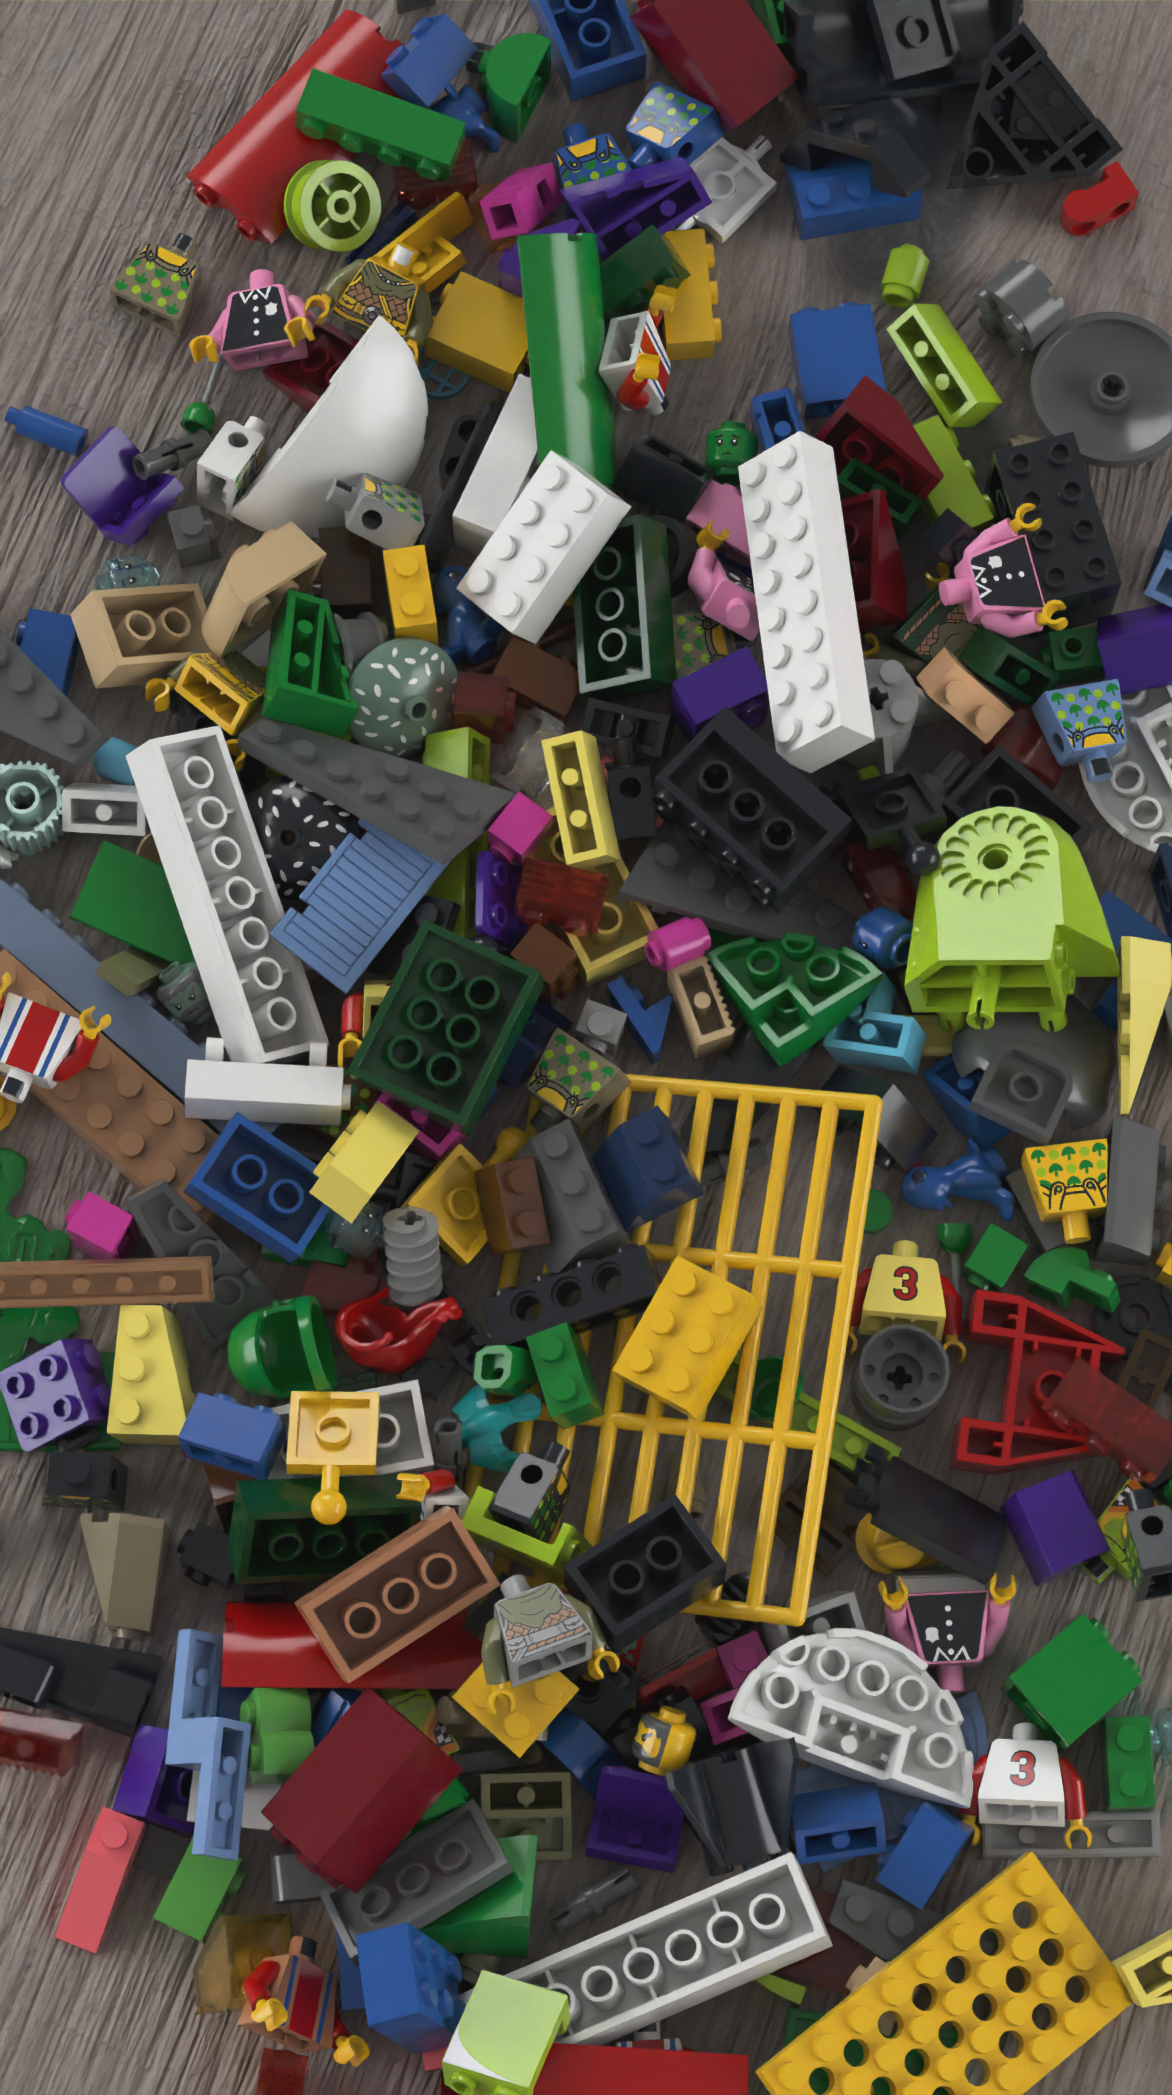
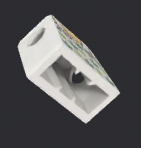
(230, 465)

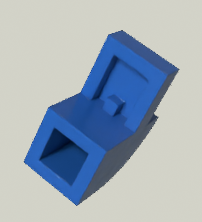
(578, 1750)

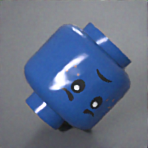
(883, 937)

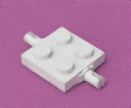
(733, 184)

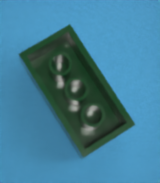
(626, 615)
(281, 1541)

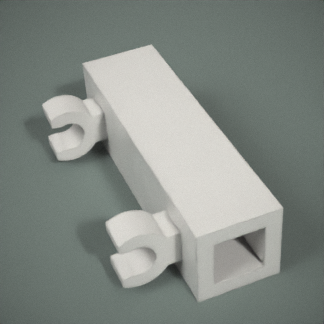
(265, 1090)

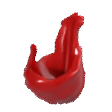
(388, 1337)

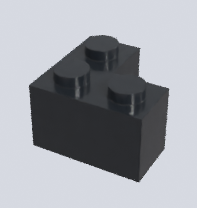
(902, 1129)

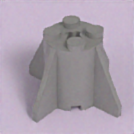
(895, 710)

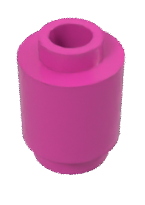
(677, 943)

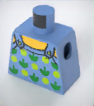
(1083, 725)

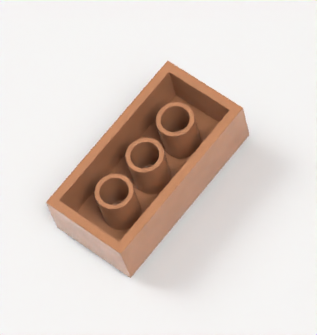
(397, 1594)

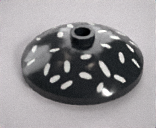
(316, 823)

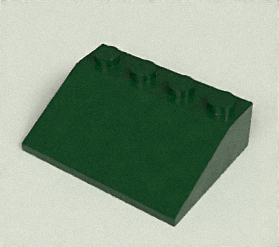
(447, 1027)

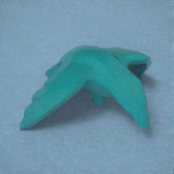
(485, 1423)

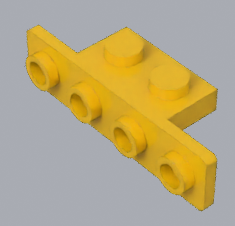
(431, 238)

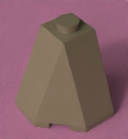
(128, 1569)

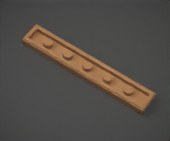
(106, 1282)

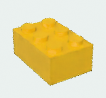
(687, 1338)

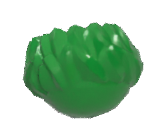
(766, 1388)

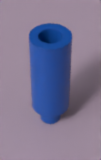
(48, 429)

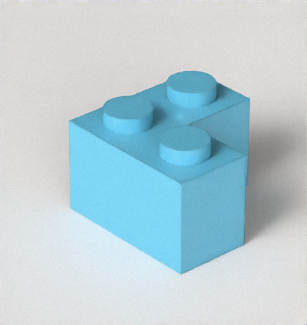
(876, 1037)

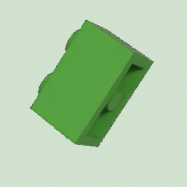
(199, 1893)

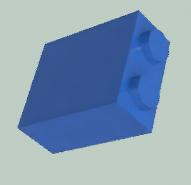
(832, 355)

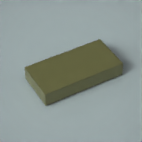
(131, 971)

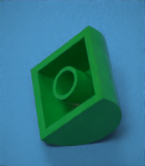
(515, 81)

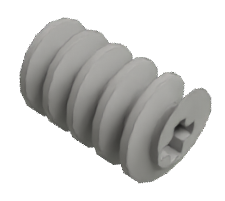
(412, 1255)

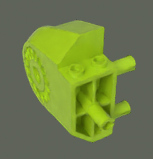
(1005, 923)

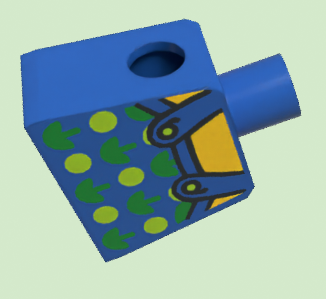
(671, 127)
(586, 159)

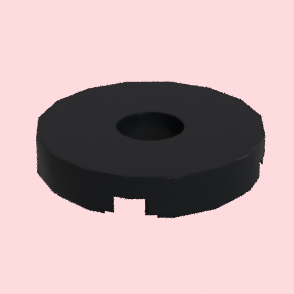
(1140, 1293)

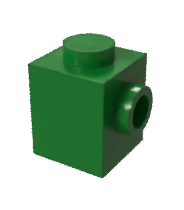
(1073, 654)
(993, 1260)

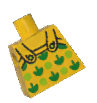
(1068, 1184)

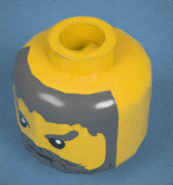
(663, 1740)

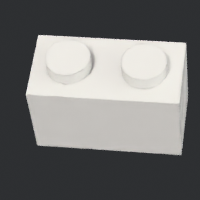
(103, 809)

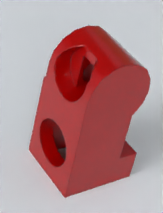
(1100, 204)

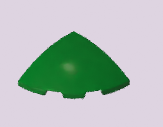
(792, 988)

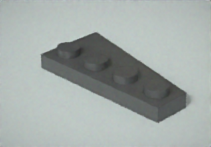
(180, 1231)
(892, 1925)

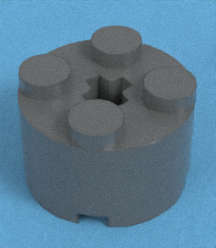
(1020, 307)

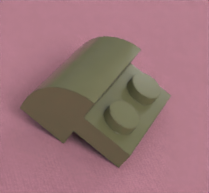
(530, 1805)

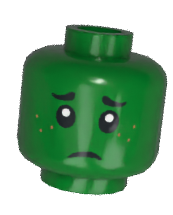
(728, 449)

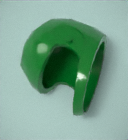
(283, 1349)

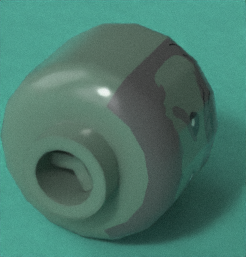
(184, 993)

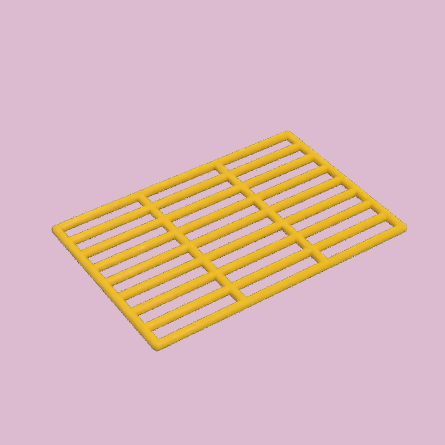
(721, 1260)

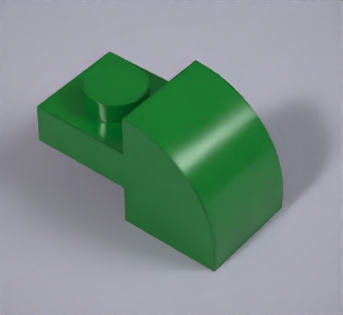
(1066, 1274)

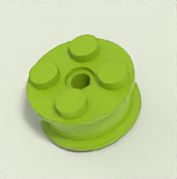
(332, 205)

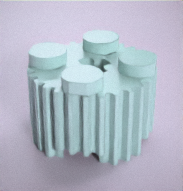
(42, 822)

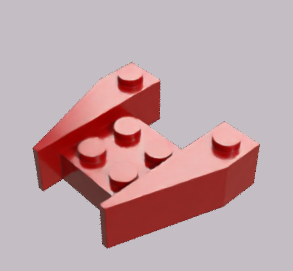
(1038, 1355)

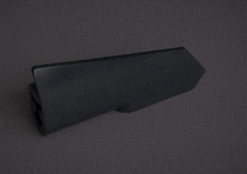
(463, 457)
(745, 1064)
(78, 1678)

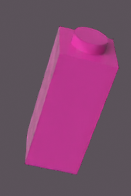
(521, 201)

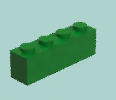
(380, 125)

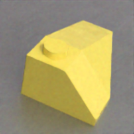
(1140, 1003)

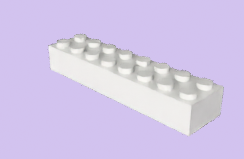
(805, 603)
(225, 896)
(683, 1953)

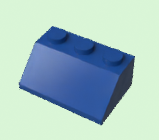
(843, 199)

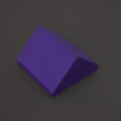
(1137, 648)
(1054, 1527)

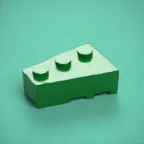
(305, 669)

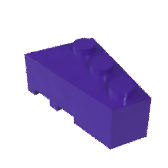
(633, 200)

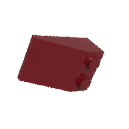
(309, 377)
(881, 436)
(874, 561)

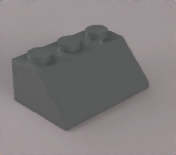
(574, 1199)
(1126, 1227)

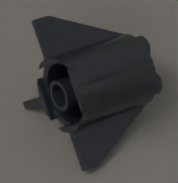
(739, 1801)

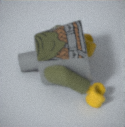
(538, 1635)

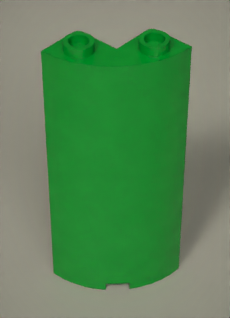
(566, 350)

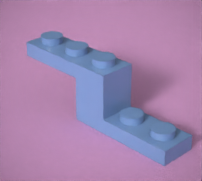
(208, 1745)

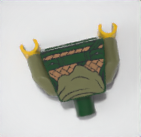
(925, 631)

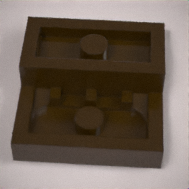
(837, 1522)

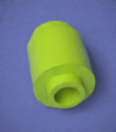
(904, 276)

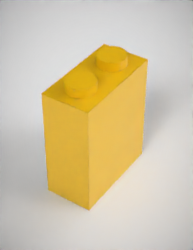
(480, 332)
(410, 593)

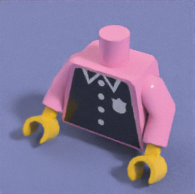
(258, 327)
(1001, 583)
(722, 589)
(949, 1627)

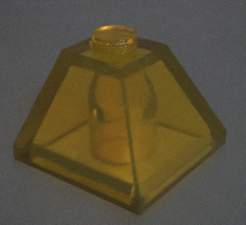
(233, 1953)

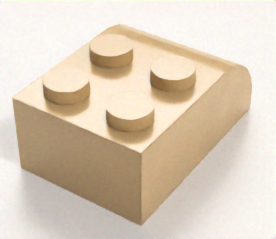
(257, 584)
(139, 631)

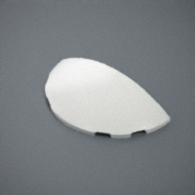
(361, 424)
(1140, 790)
(861, 1712)

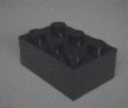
(1007, 783)
(645, 1573)

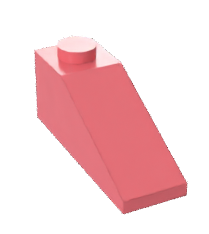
(100, 1879)

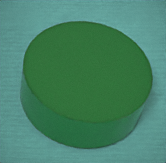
(878, 1212)

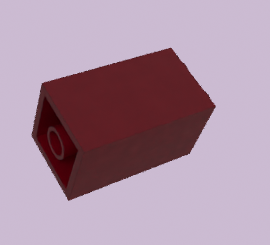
(716, 54)
(359, 1793)

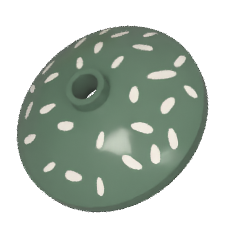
(390, 685)

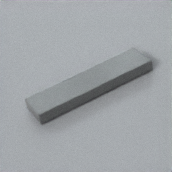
(1113, 1836)

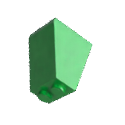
(1072, 1682)
(499, 1916)

